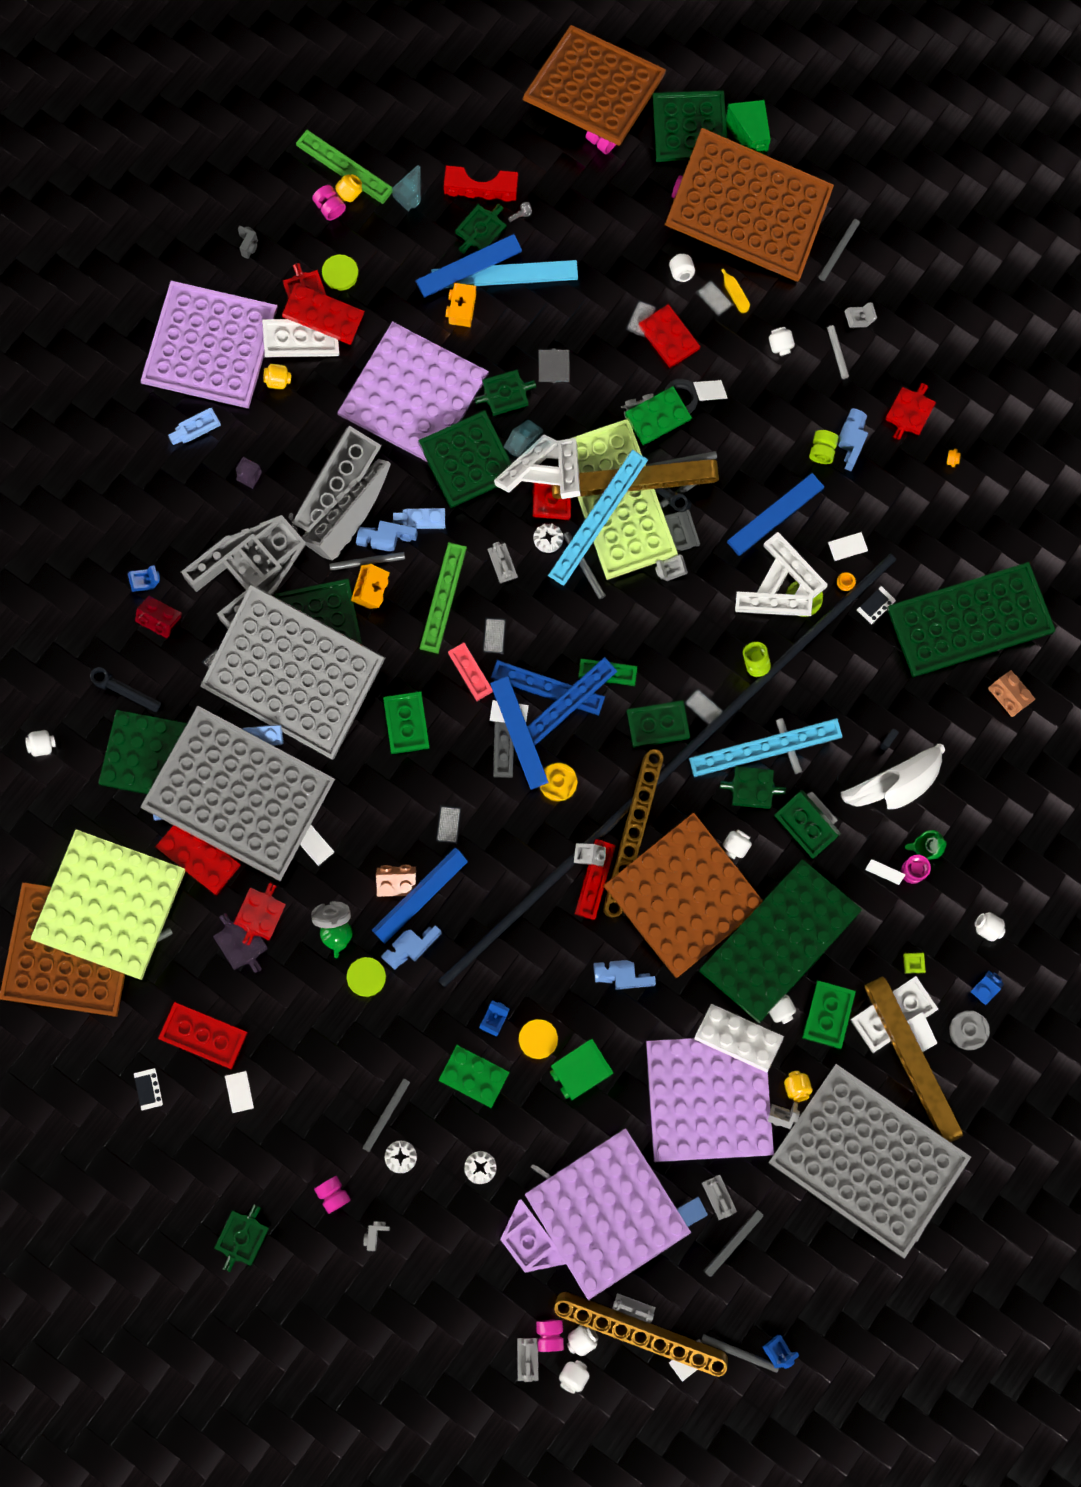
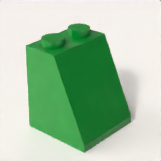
(749, 125)
(581, 1070)

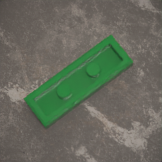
(626, 673)

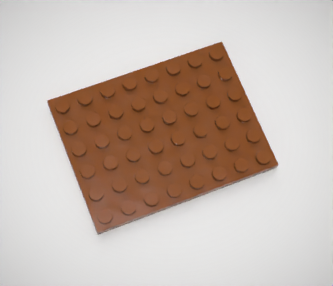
(749, 205)

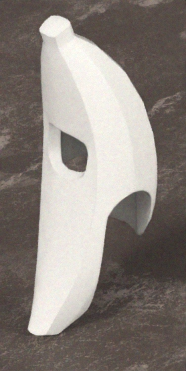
(901, 783)

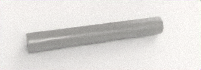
(838, 353)
(792, 755)

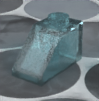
(408, 190)
(522, 438)

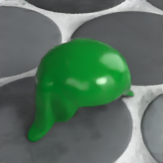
(928, 844)
(337, 937)

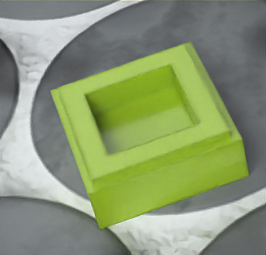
(914, 963)

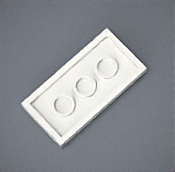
(291, 339)
(912, 1001)
(739, 1038)

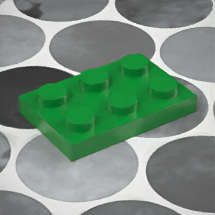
(658, 415)
(406, 722)
(829, 1014)
(474, 1076)

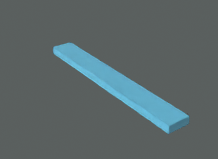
(523, 273)
(598, 517)
(765, 747)

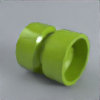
(824, 446)
(756, 659)

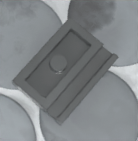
(682, 530)

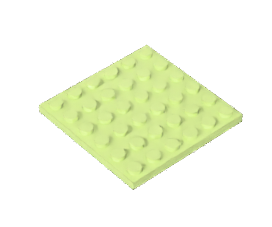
(108, 904)

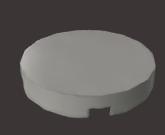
(331, 915)
(969, 1030)

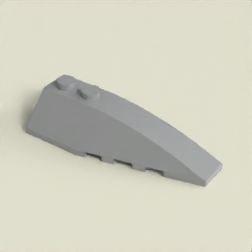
(339, 475)
(345, 518)

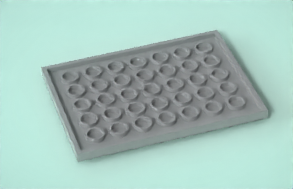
(292, 671)
(238, 793)
(870, 1160)

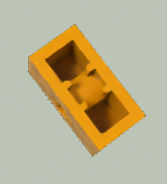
(462, 314)
(370, 586)

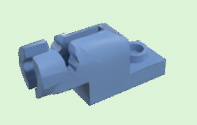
(852, 436)
(386, 535)
(410, 945)
(623, 974)

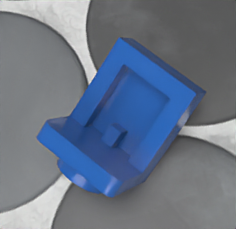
(144, 579)
(987, 987)
(494, 1018)
(779, 1353)

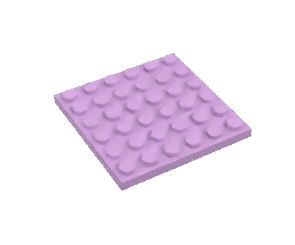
(208, 344)
(411, 390)
(706, 1103)
(607, 1214)

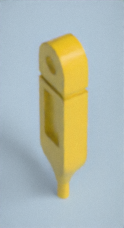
(736, 292)

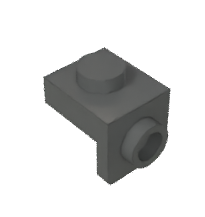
(250, 241)

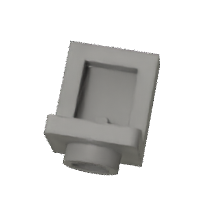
(861, 315)
(671, 568)
(783, 1117)
(370, 1239)

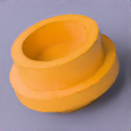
(953, 457)
(846, 581)

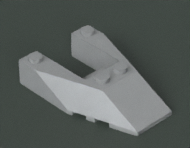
(253, 556)

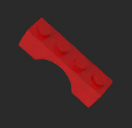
(501, 187)

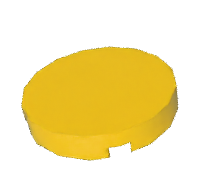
(561, 782)
(538, 1039)

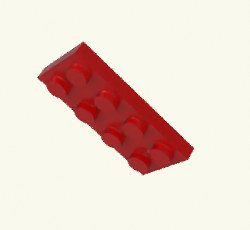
(323, 314)
(199, 859)
(203, 1035)

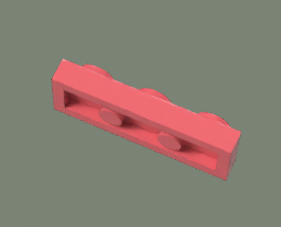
(470, 671)

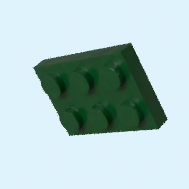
(658, 724)
(807, 824)

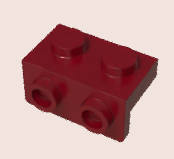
(157, 616)

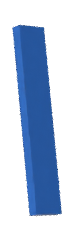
(468, 266)
(775, 514)
(542, 685)
(571, 700)
(519, 733)
(419, 895)

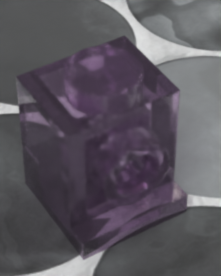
(248, 472)

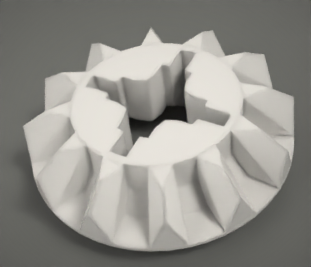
(543, 544)
(407, 1149)
(490, 1167)

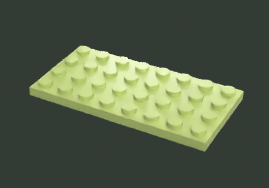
(637, 528)

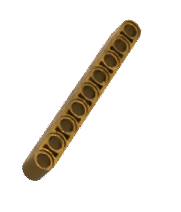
(650, 477)
(632, 822)
(913, 1060)
(646, 1342)

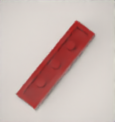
(593, 884)

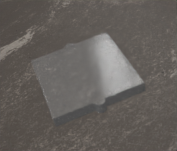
(554, 365)

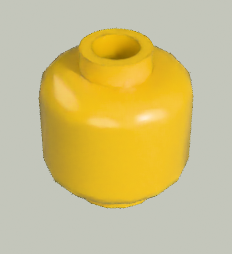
(349, 188)
(276, 376)
(798, 1086)

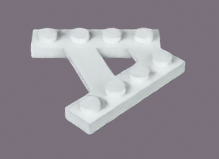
(528, 469)
(767, 599)

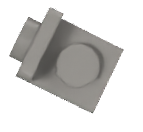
(590, 854)

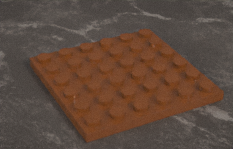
(594, 85)
(684, 895)
(50, 976)

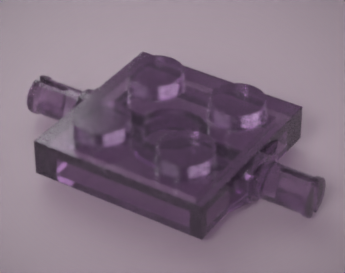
(234, 949)

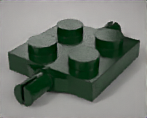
(481, 228)
(505, 392)
(752, 787)
(241, 1238)

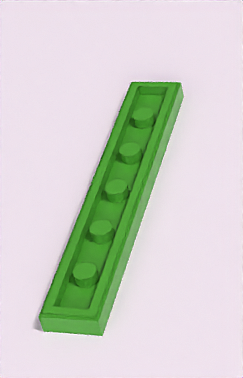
(343, 165)
(443, 598)

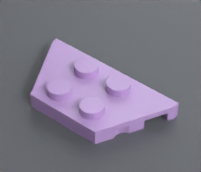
(529, 1241)

